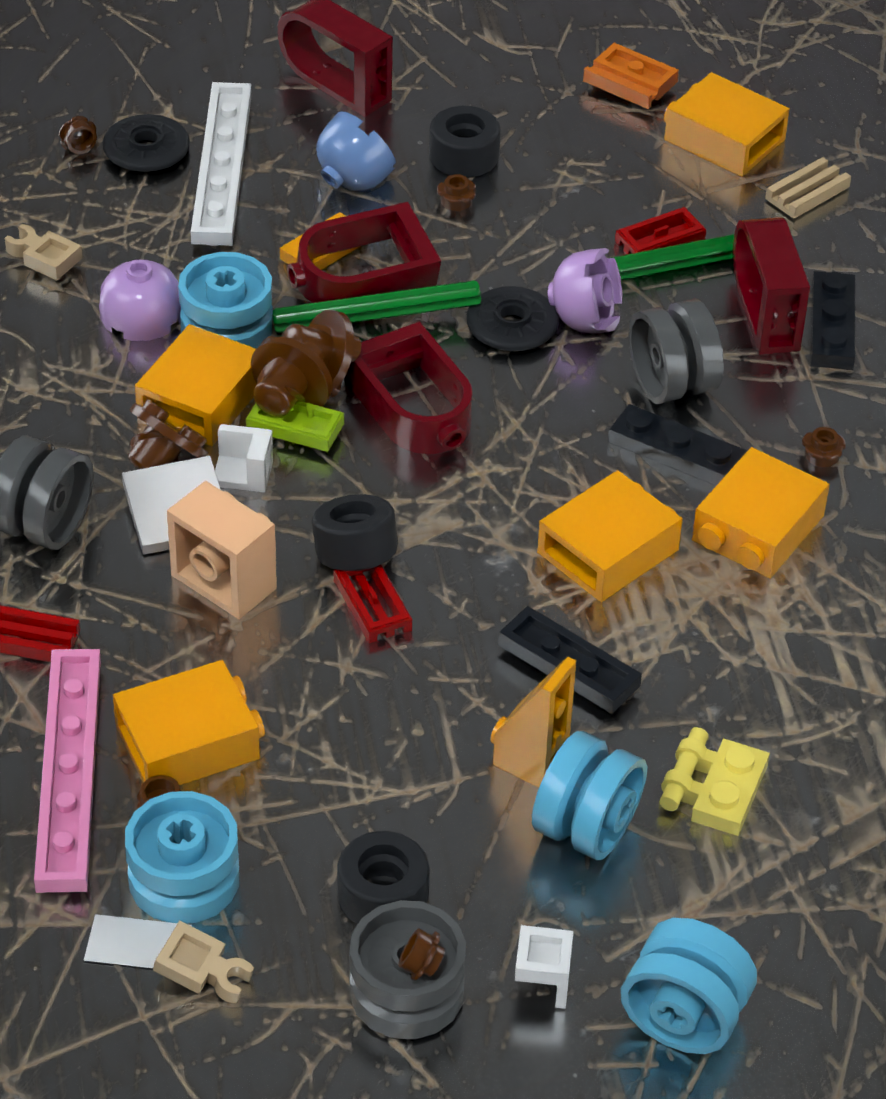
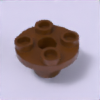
(335, 337)
(289, 373)
(160, 440)

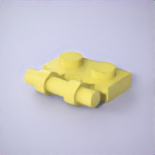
(728, 788)

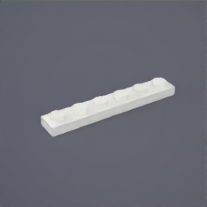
(221, 164)

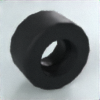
(464, 141)
(355, 532)
(381, 855)

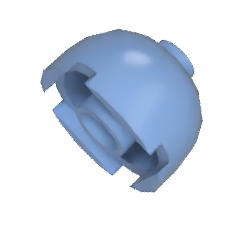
(352, 156)

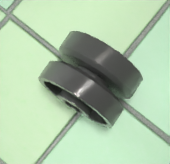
(676, 350)
(43, 491)
(384, 992)

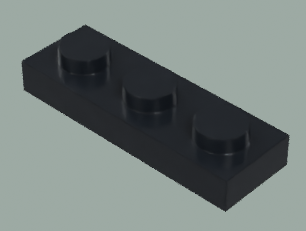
(833, 320)
(674, 444)
(547, 644)

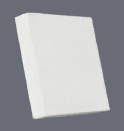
(157, 489)

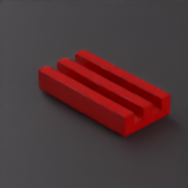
(661, 232)
(383, 623)
(32, 627)

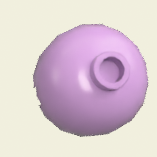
(586, 291)
(140, 300)

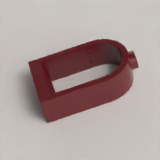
(370, 82)
(391, 222)
(771, 283)
(401, 352)

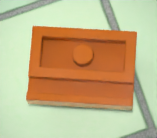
(631, 75)

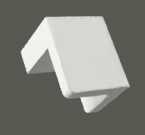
(244, 457)
(545, 959)

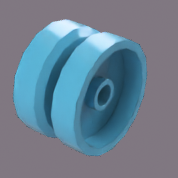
(228, 297)
(589, 794)
(182, 857)
(689, 985)

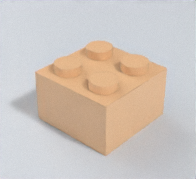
(222, 549)

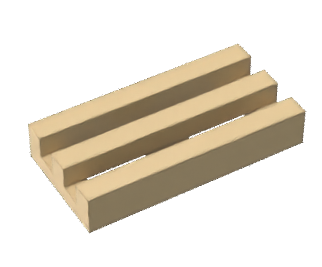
(803, 184)

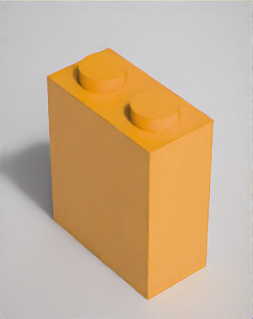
(726, 124)
(200, 381)
(760, 512)
(609, 535)
(189, 724)

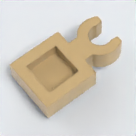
(45, 254)
(197, 959)

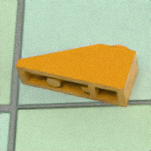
(536, 727)

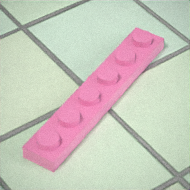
(68, 772)

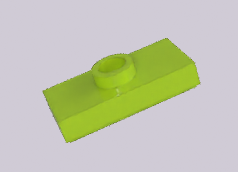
(303, 425)

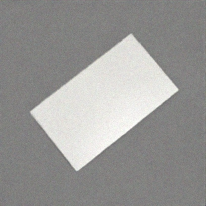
(127, 940)

